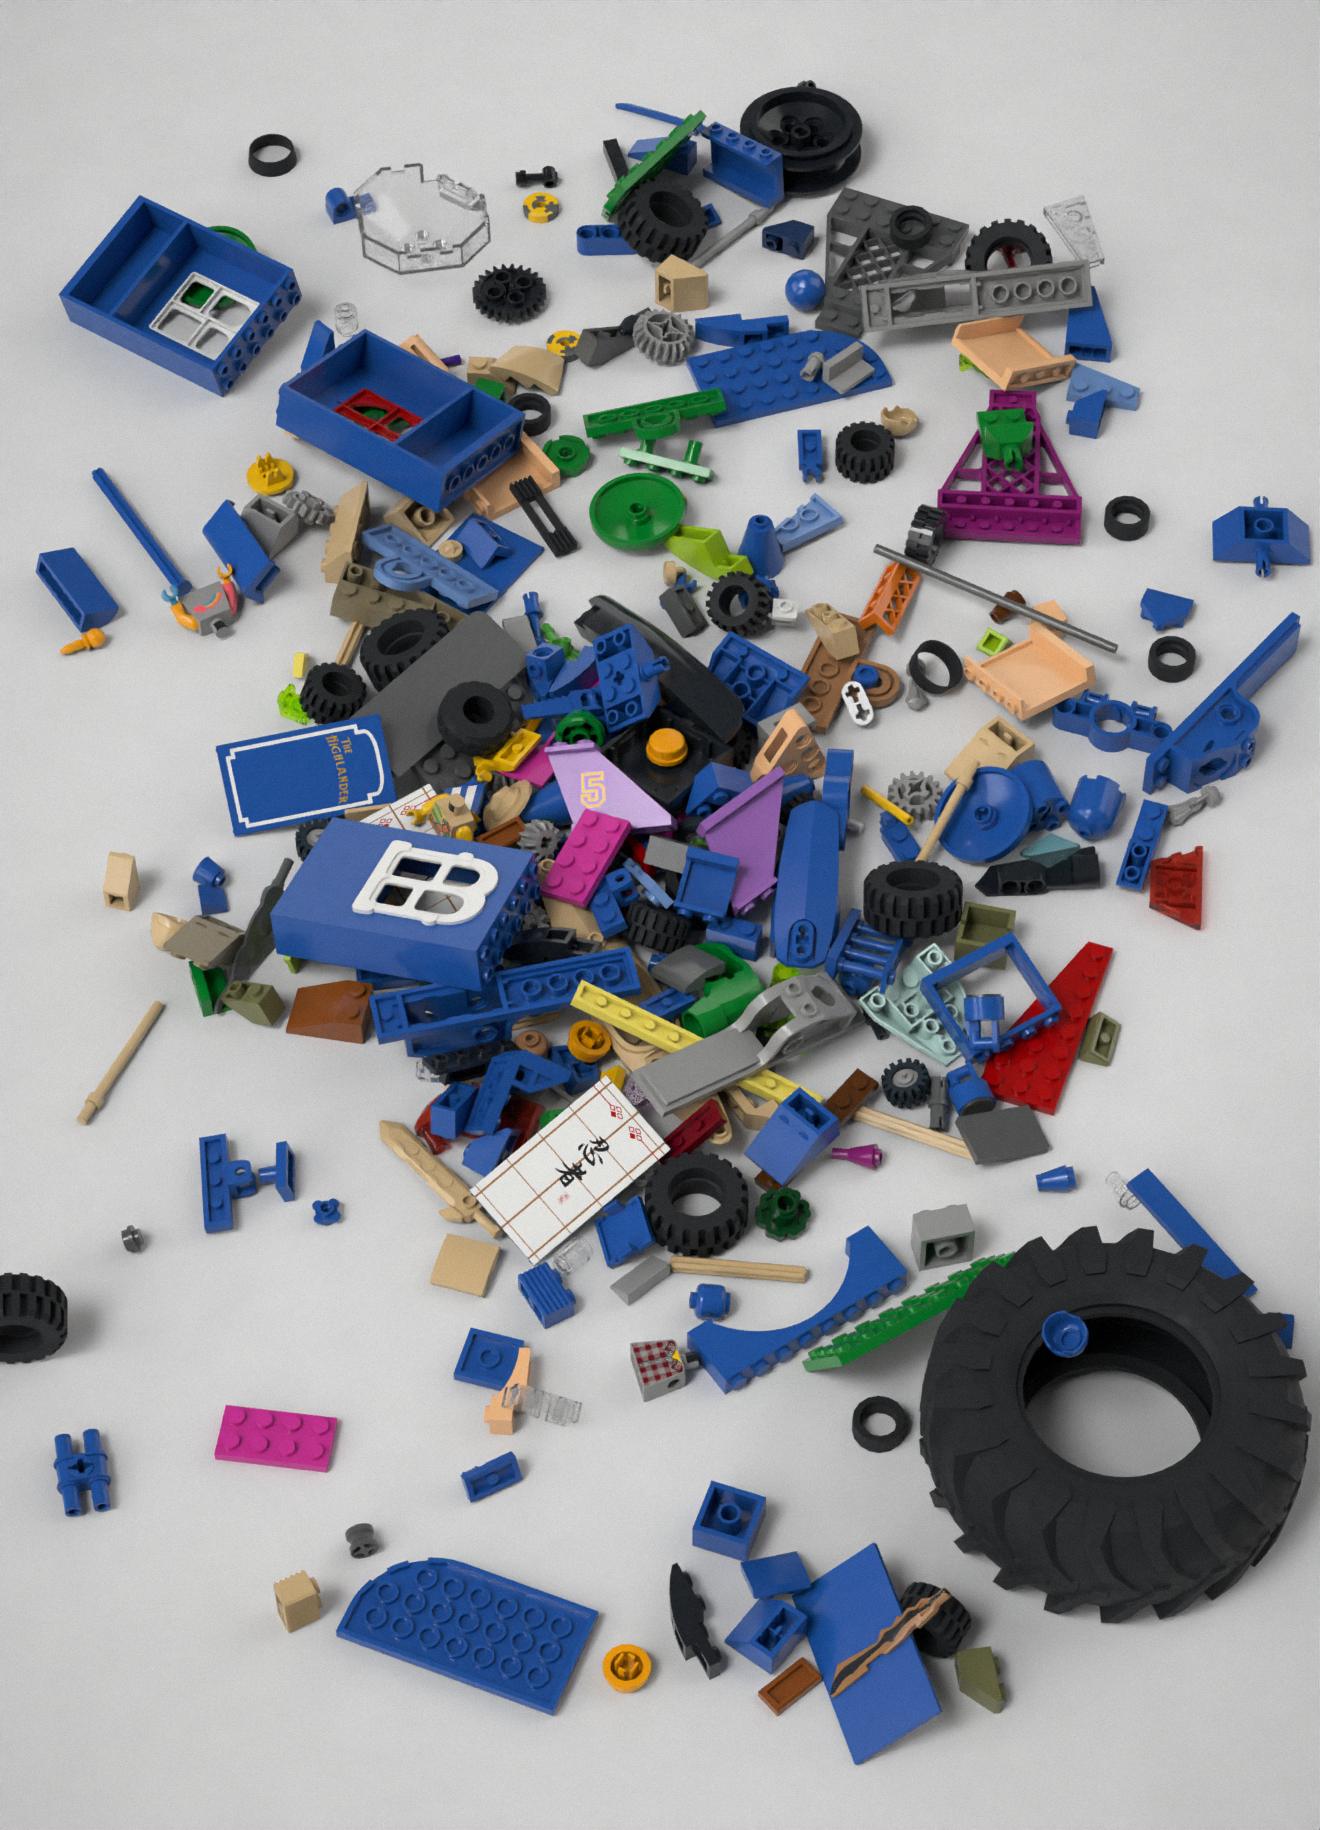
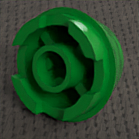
(580, 725)

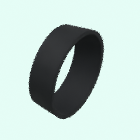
(272, 169)
(949, 658)

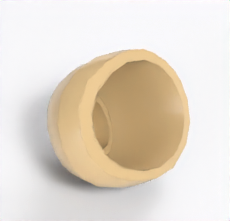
(164, 927)

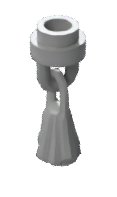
(915, 697)
(1179, 812)

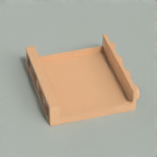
(1010, 353)
(492, 494)
(1032, 673)

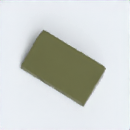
(1099, 1040)

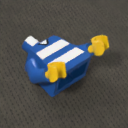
(475, 794)

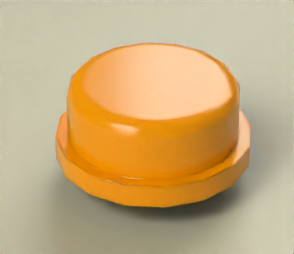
(667, 747)
(588, 1041)
(626, 1668)

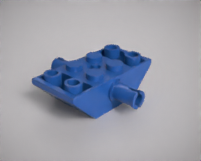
(1261, 536)
(627, 677)

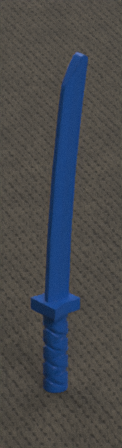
(656, 115)

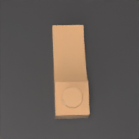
(500, 1418)

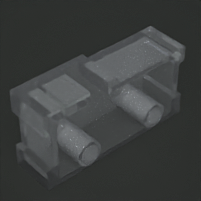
(533, 1401)

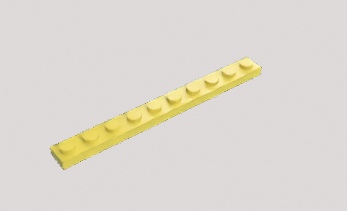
(670, 1037)

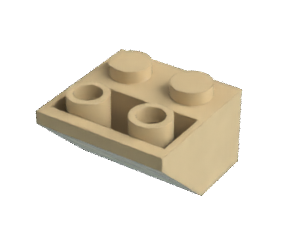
(680, 286)

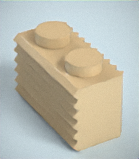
(297, 1600)

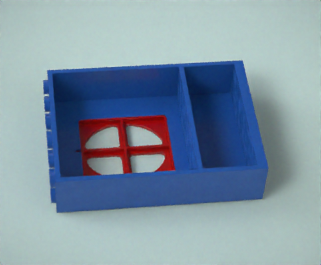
(455, 429)

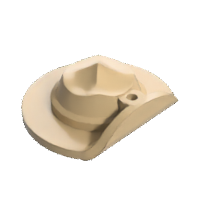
(506, 804)

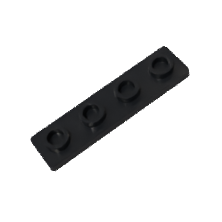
(467, 1062)

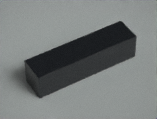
(615, 159)

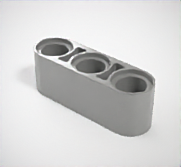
(521, 632)

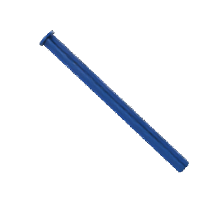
(141, 532)

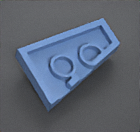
(1087, 381)
(807, 523)
(651, 890)

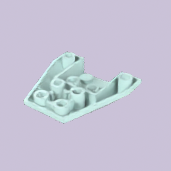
(908, 1013)

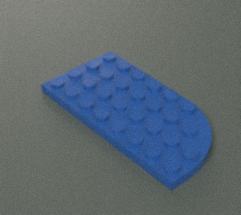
(766, 375)
(472, 1629)

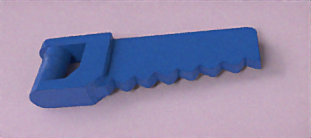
(562, 705)

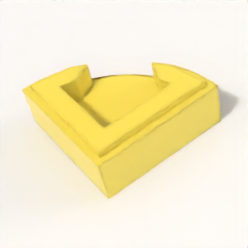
(300, 664)

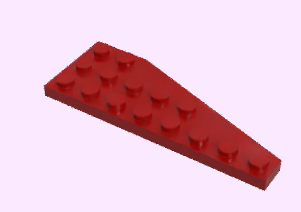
(1038, 1067)

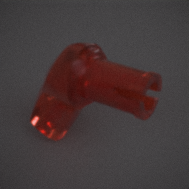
(423, 1129)

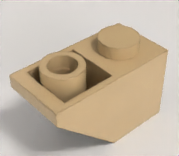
(121, 881)

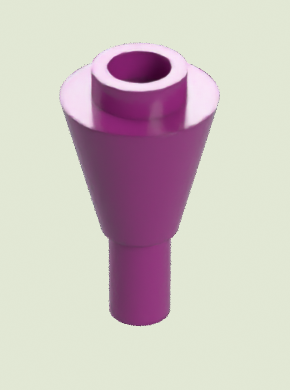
(866, 1156)

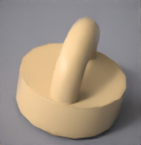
(671, 572)

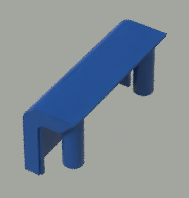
(239, 548)

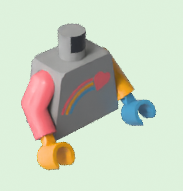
(207, 608)

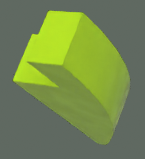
(706, 552)

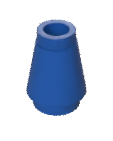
(1057, 1179)

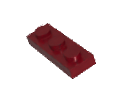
(695, 1130)

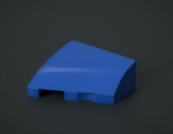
(583, 1074)

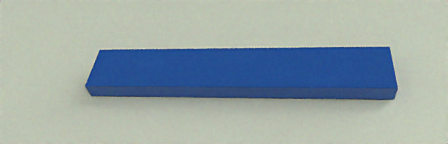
(1181, 1224)

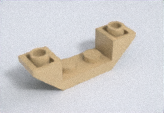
(745, 1109)

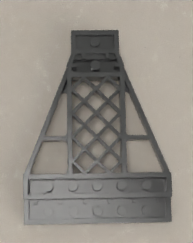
(868, 221)

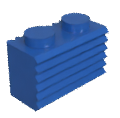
(740, 936)
(546, 1295)

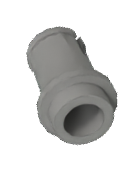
(814, 363)

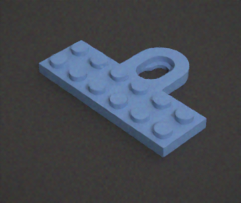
(423, 566)

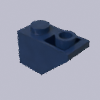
(789, 238)

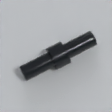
(877, 1029)

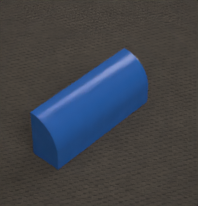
(76, 589)

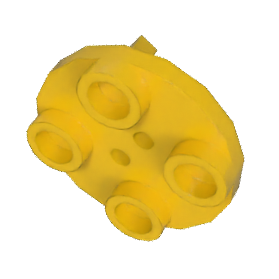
(270, 475)

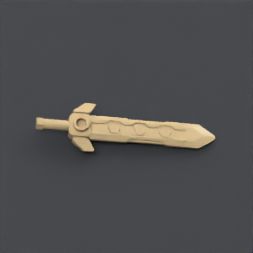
(438, 1176)

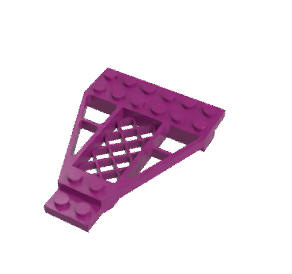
(1016, 514)

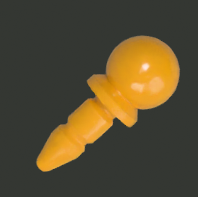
(94, 638)

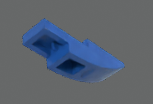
(735, 332)
(1142, 845)

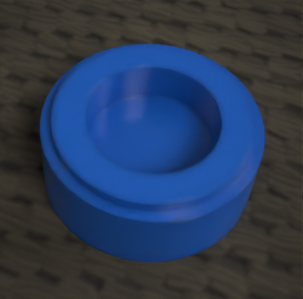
(866, 676)

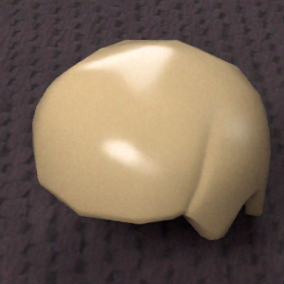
(899, 420)

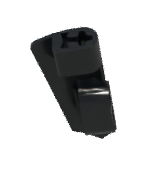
(1033, 878)

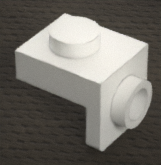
(784, 612)

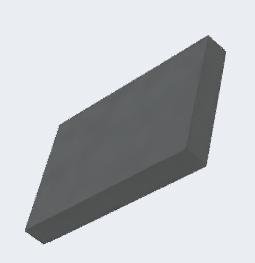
(1002, 1134)

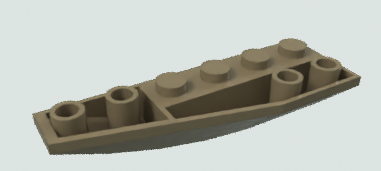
(369, 602)

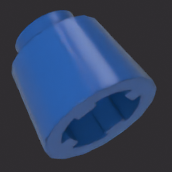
(209, 873)

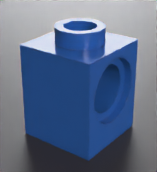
(545, 661)

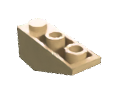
(833, 630)

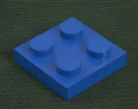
(487, 1359)

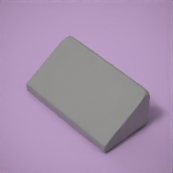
(641, 1279)

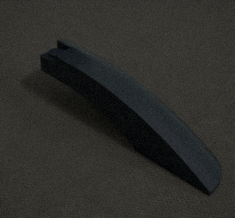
(687, 686)

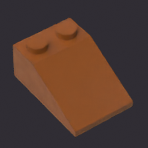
(332, 1011)

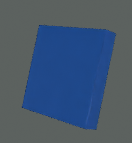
(775, 1575)

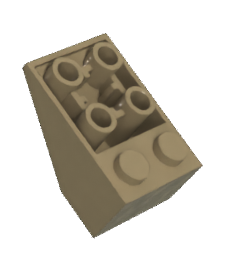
(206, 942)

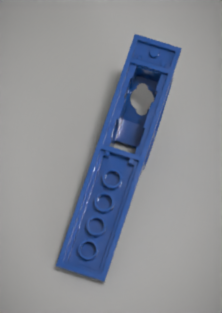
(1224, 724)
(505, 1000)

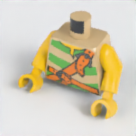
(447, 816)

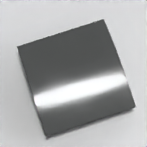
(687, 969)

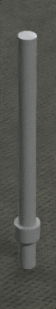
(754, 218)

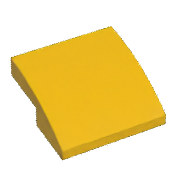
(513, 752)

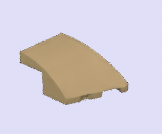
(531, 367)

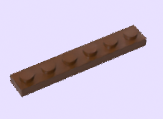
(843, 1105)

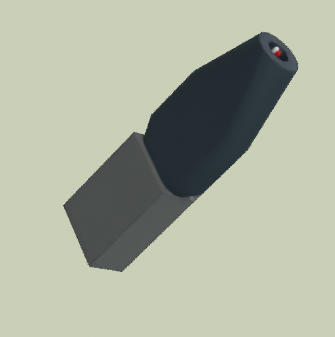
(627, 324)

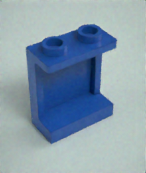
(706, 885)

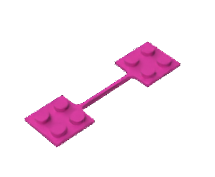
(536, 766)

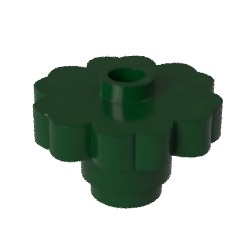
(782, 1214)

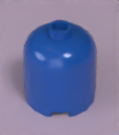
(1095, 807)

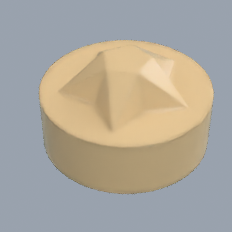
(451, 550)

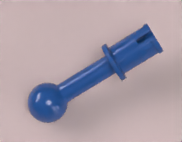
(534, 614)

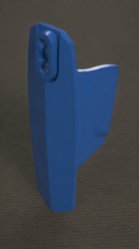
(807, 888)

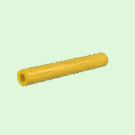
(887, 805)

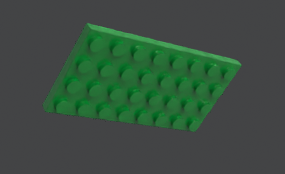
(898, 1320)

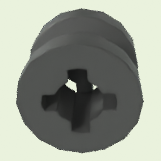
(361, 1540)

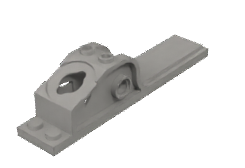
(991, 294)
(734, 1054)

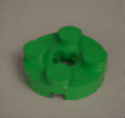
(572, 445)

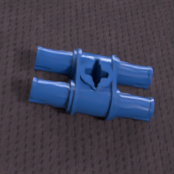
(72, 1481)

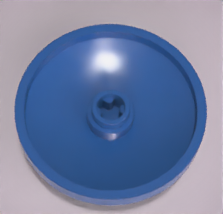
(988, 817)

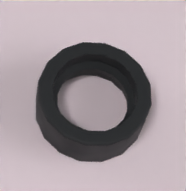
(911, 242)
(535, 402)
(1131, 505)
(1174, 645)
(882, 1405)

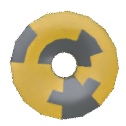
(540, 207)
(563, 344)

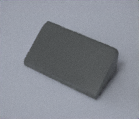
(682, 610)

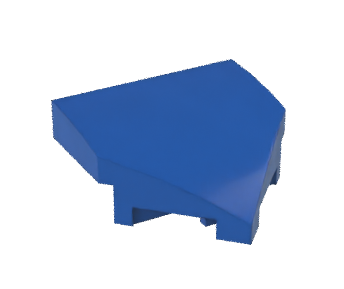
(1165, 609)

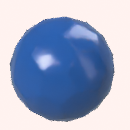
(805, 289)

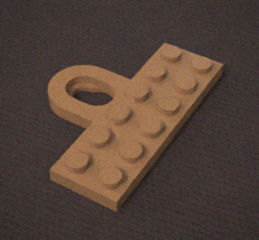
(829, 676)

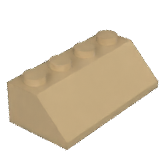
(350, 518)

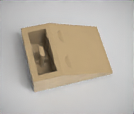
(994, 745)

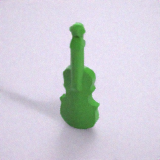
(565, 642)

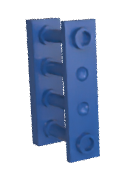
(850, 937)

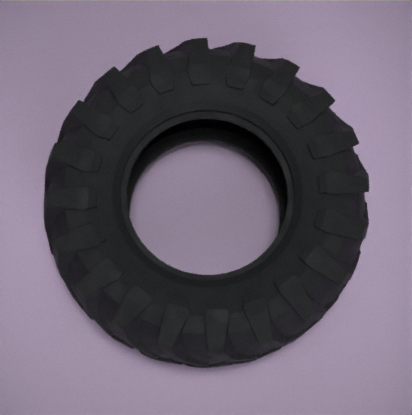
(1092, 1533)

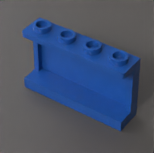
(744, 165)

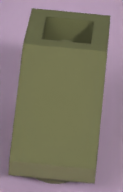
(254, 1002)
(978, 1679)

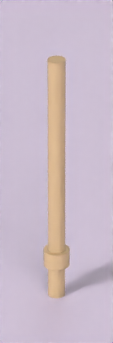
(962, 784)
(95, 1098)

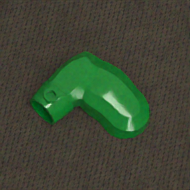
(724, 994)

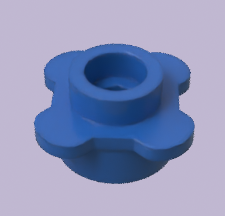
(326, 1218)

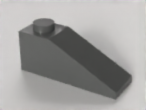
(602, 345)

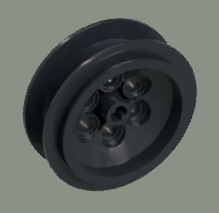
(813, 133)

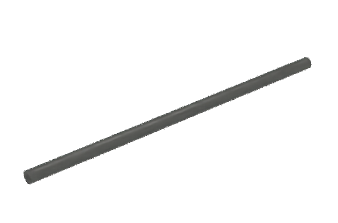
(996, 599)

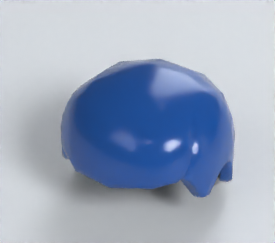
(1065, 1334)

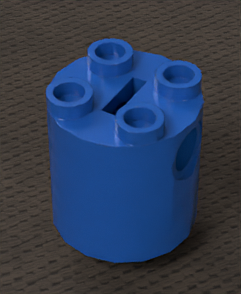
(1046, 795)

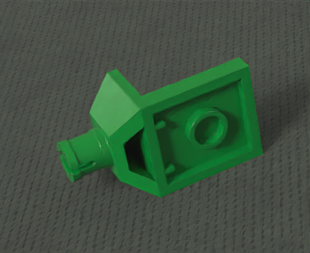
(1005, 436)

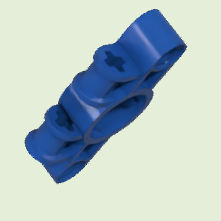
(1083, 716)
(837, 787)

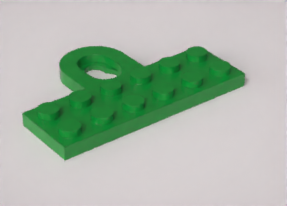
(654, 418)

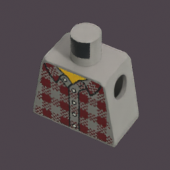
(660, 1367)

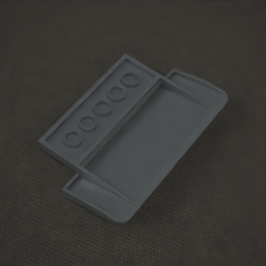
(411, 702)

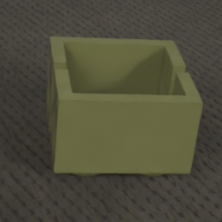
(980, 926)

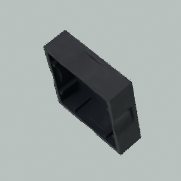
(670, 784)

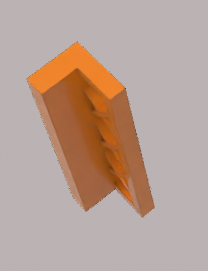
(888, 590)

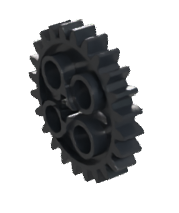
(496, 287)

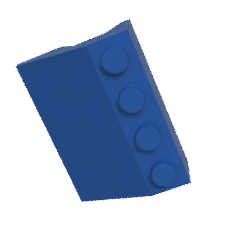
(758, 678)

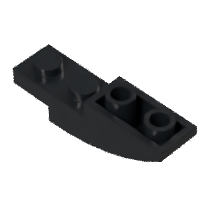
(549, 942)
(688, 1620)

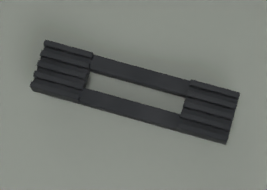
(528, 491)

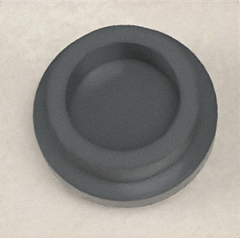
(132, 1238)

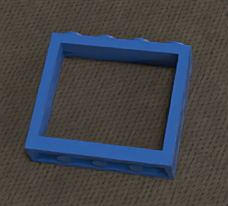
(971, 962)

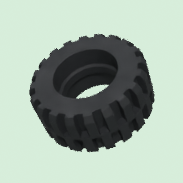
(671, 204)
(1003, 235)
(400, 643)
(912, 899)
(697, 1175)
(31, 1318)

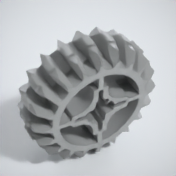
(663, 336)

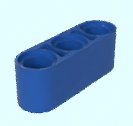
(601, 241)

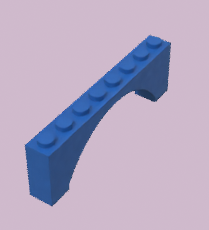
(740, 1355)

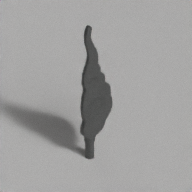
(259, 933)

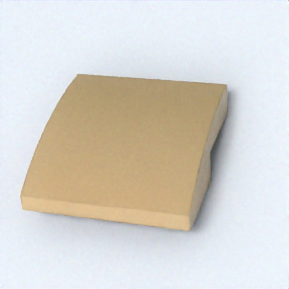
(465, 1265)

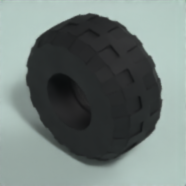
(470, 737)

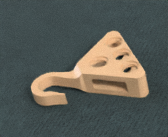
(788, 751)

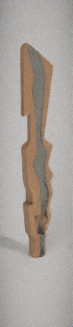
(889, 1639)

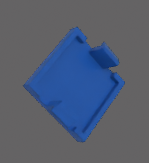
(624, 1231)

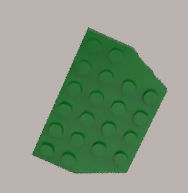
(652, 164)

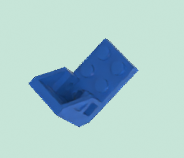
(506, 1076)

